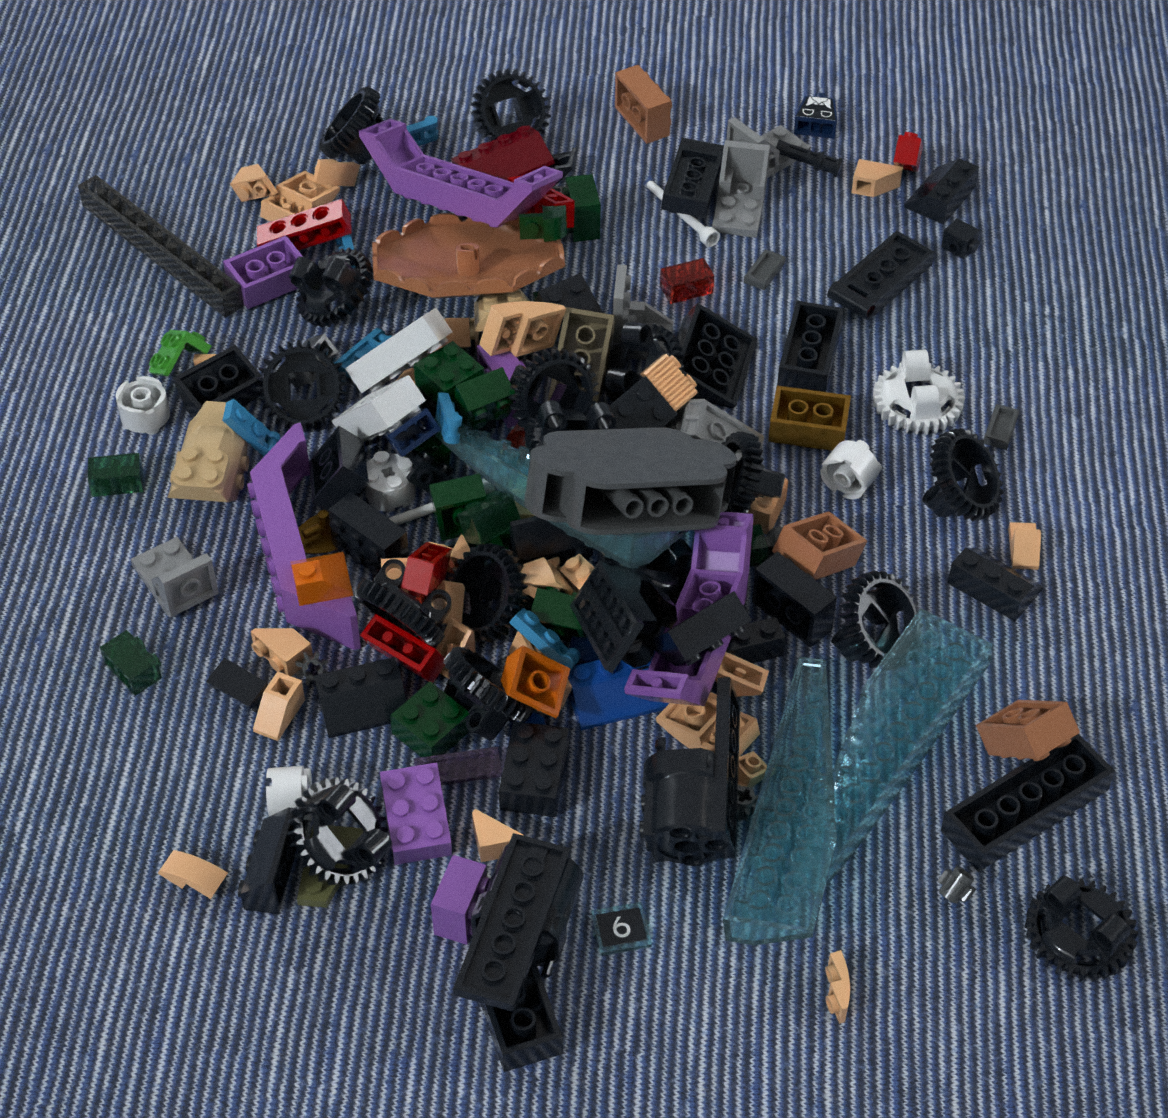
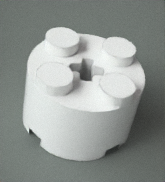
(143, 405)
(850, 468)
(388, 481)
(286, 787)

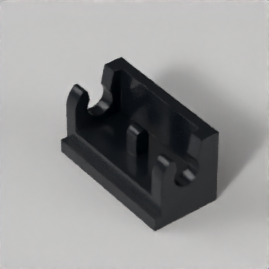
(238, 684)

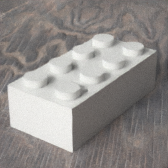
(400, 351)
(381, 409)

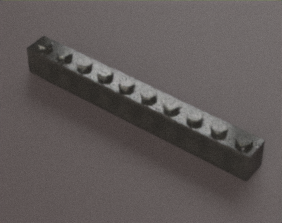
(161, 246)

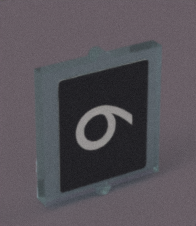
(621, 928)

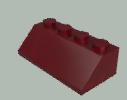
(508, 154)

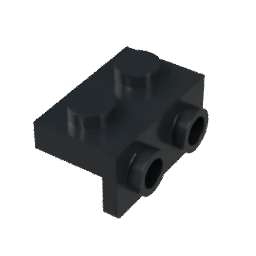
(427, 471)

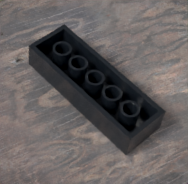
(1026, 802)

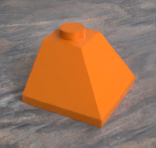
(321, 578)
(535, 680)

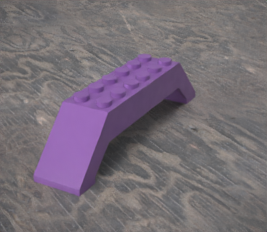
(452, 185)
(271, 485)
(717, 569)

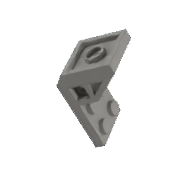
(740, 132)
(741, 188)
(634, 312)
(708, 422)
(175, 576)

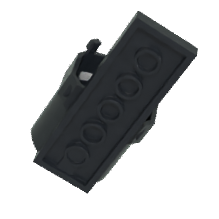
(695, 793)
(519, 920)

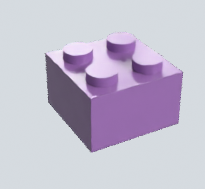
(457, 898)

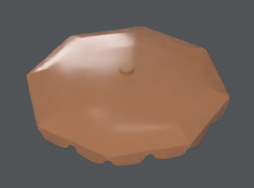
(462, 257)

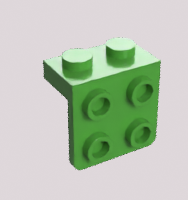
(172, 346)

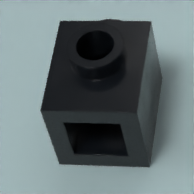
(960, 238)

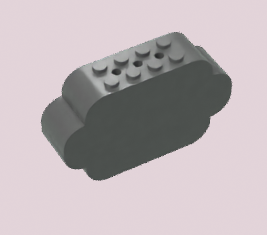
(629, 480)

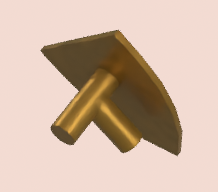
(317, 534)

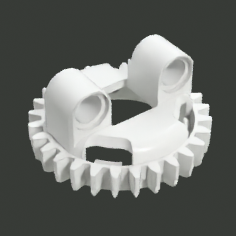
(924, 401)

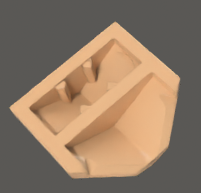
(544, 574)

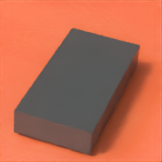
(764, 269)
(1001, 426)

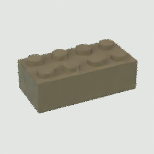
(588, 336)

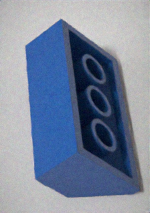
(601, 698)

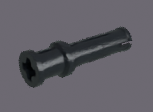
(817, 160)

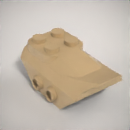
(482, 308)
(210, 459)

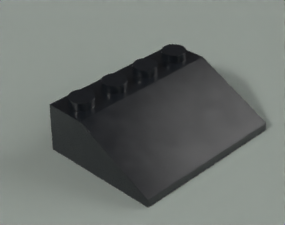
(715, 355)

